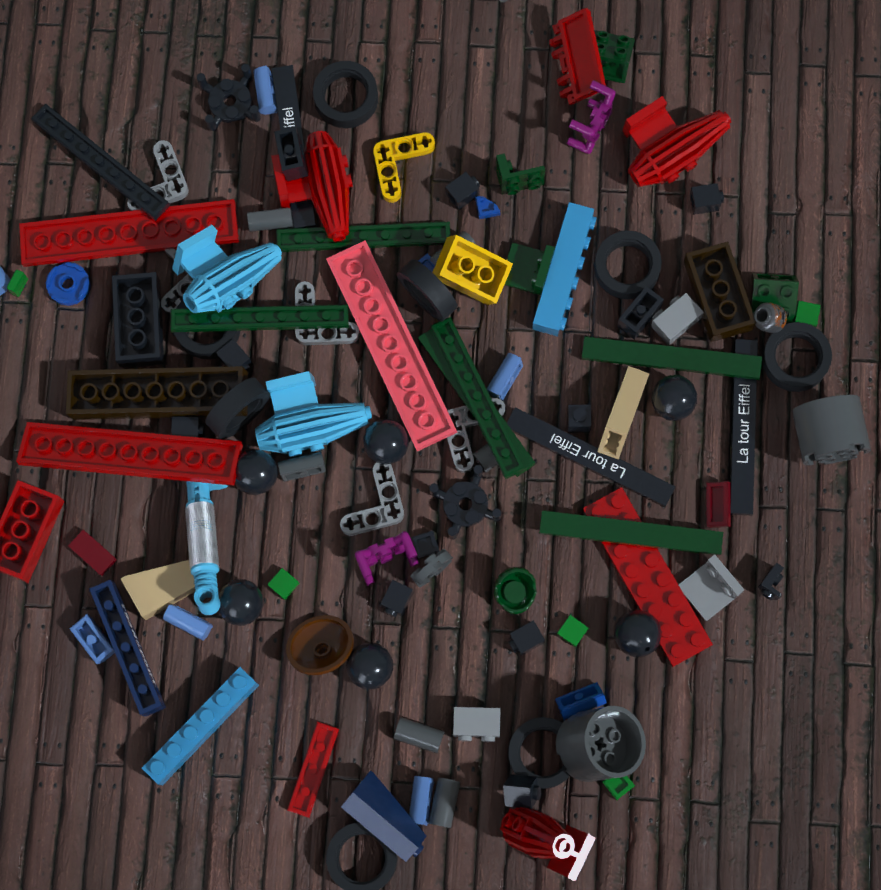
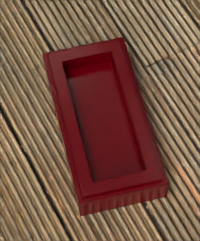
(718, 504)
(92, 552)

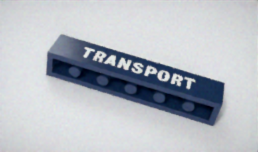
(127, 648)

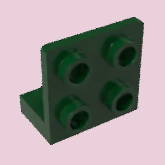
(614, 54)
(513, 182)
(529, 267)
(775, 289)

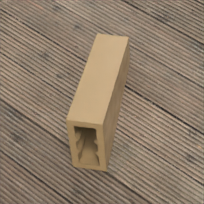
(623, 412)
(159, 587)

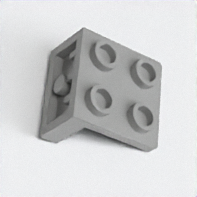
(711, 588)

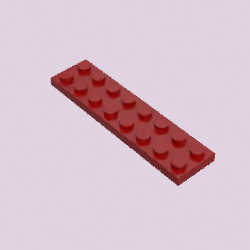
(652, 584)

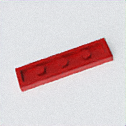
(313, 769)

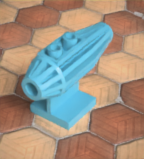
(217, 277)
(303, 422)

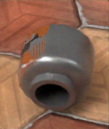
(770, 317)

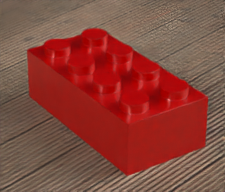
(26, 529)

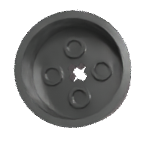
(831, 429)
(601, 744)

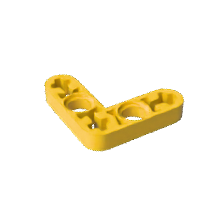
(394, 154)

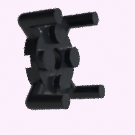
(226, 89)
(461, 491)

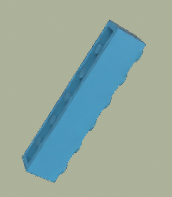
(563, 269)
(200, 726)

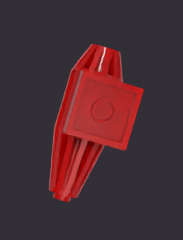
(669, 147)
(325, 184)
(546, 839)

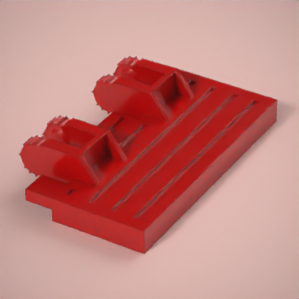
(577, 56)

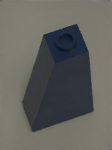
(384, 817)

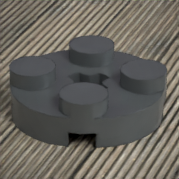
(434, 566)

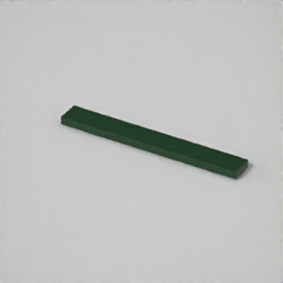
(375, 235)
(261, 318)
(432, 347)
(672, 358)
(478, 398)
(631, 533)

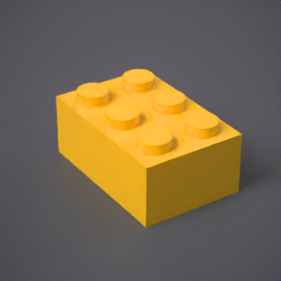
(472, 270)

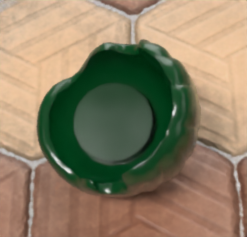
(515, 590)

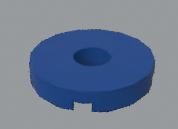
(74, 294)

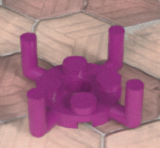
(599, 116)
(384, 553)

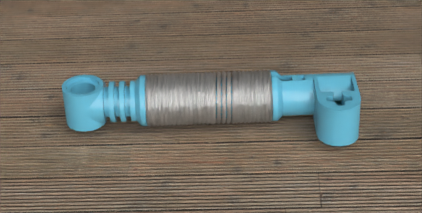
(203, 544)

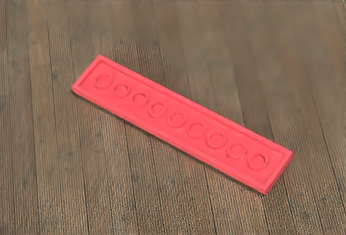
(391, 346)

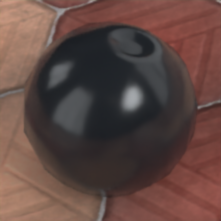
(674, 397)
(385, 441)
(255, 472)
(240, 602)
(637, 633)
(369, 665)

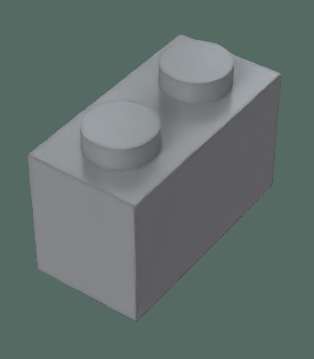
(676, 319)
(476, 722)

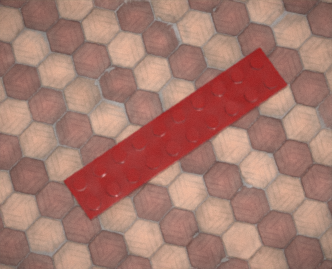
(123, 233)
(129, 453)

